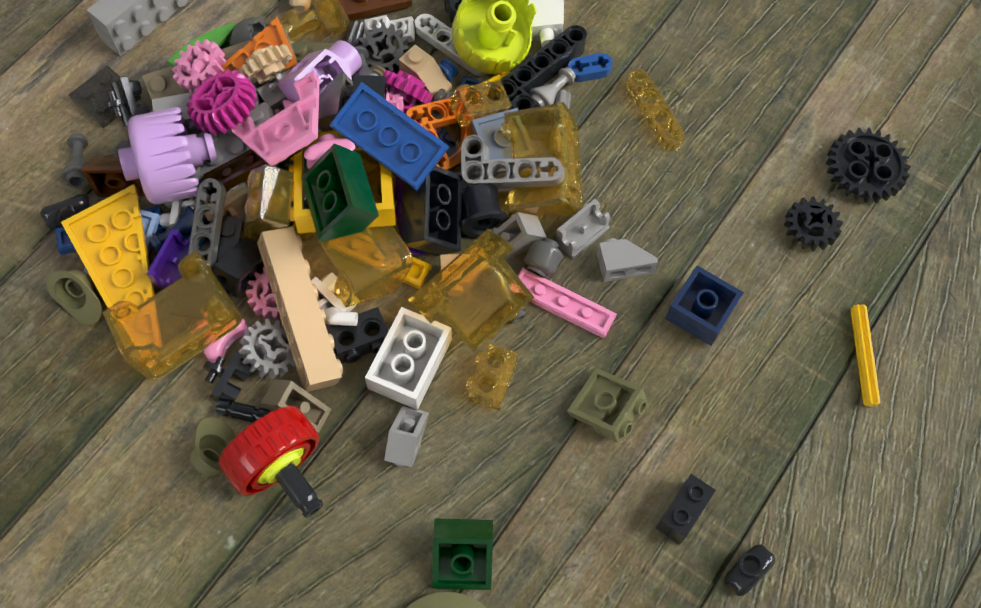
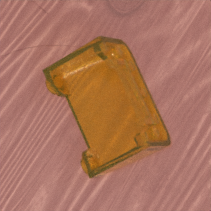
(542, 134)
(367, 263)
(174, 321)

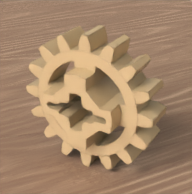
(266, 63)

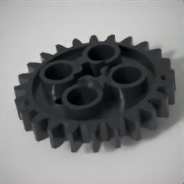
(881, 161)

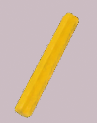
(865, 355)

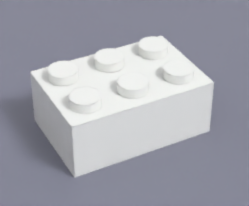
(408, 358)

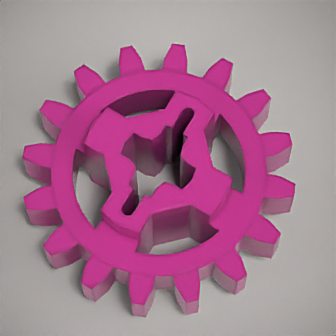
(408, 87)

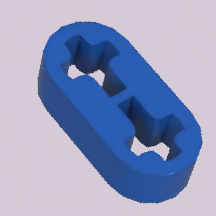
(590, 67)

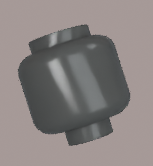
(543, 257)

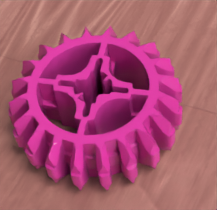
(221, 102)

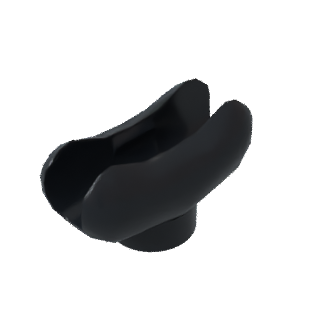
(60, 211)
(750, 569)

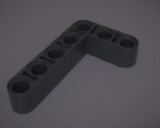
(543, 66)

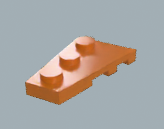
(271, 35)

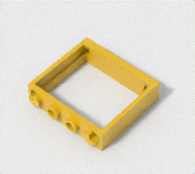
(303, 216)

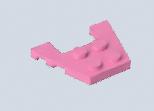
(288, 129)

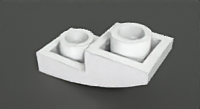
(406, 24)

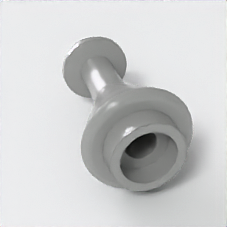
(546, 94)

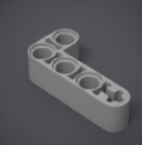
(512, 179)

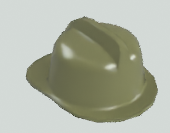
(76, 294)
(210, 441)

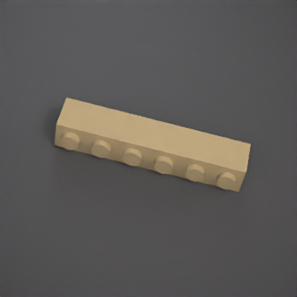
(299, 309)

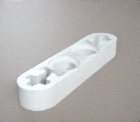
(438, 29)

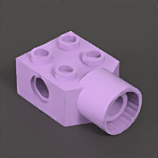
(325, 64)

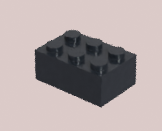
(433, 213)

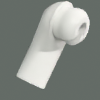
(337, 317)

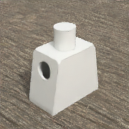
(548, 20)

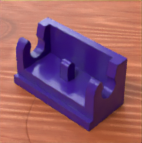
(165, 266)

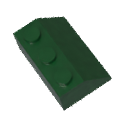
(339, 194)

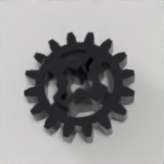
(815, 223)

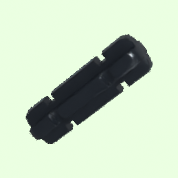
(240, 410)

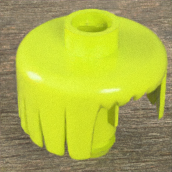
(493, 33)

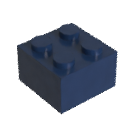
(704, 305)

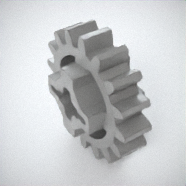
(264, 350)

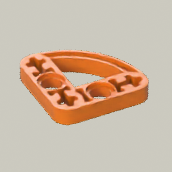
(430, 123)

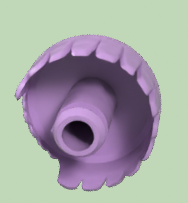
(164, 155)

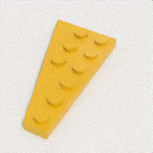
(114, 247)

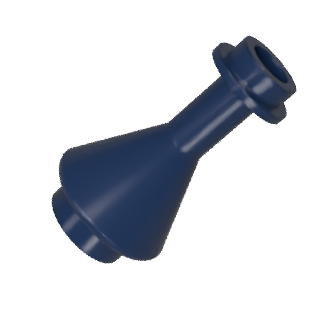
(183, 225)

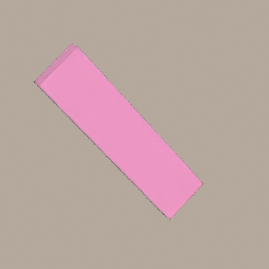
(568, 304)

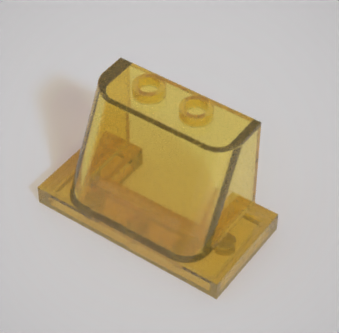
(475, 291)

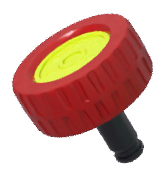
(271, 454)

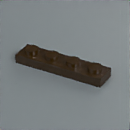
(237, 169)

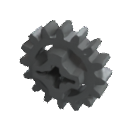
(382, 38)

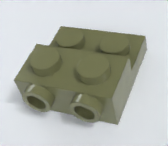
(609, 405)

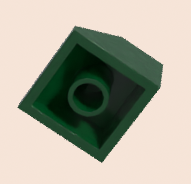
(462, 554)

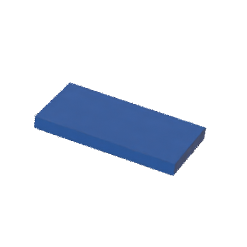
(389, 136)

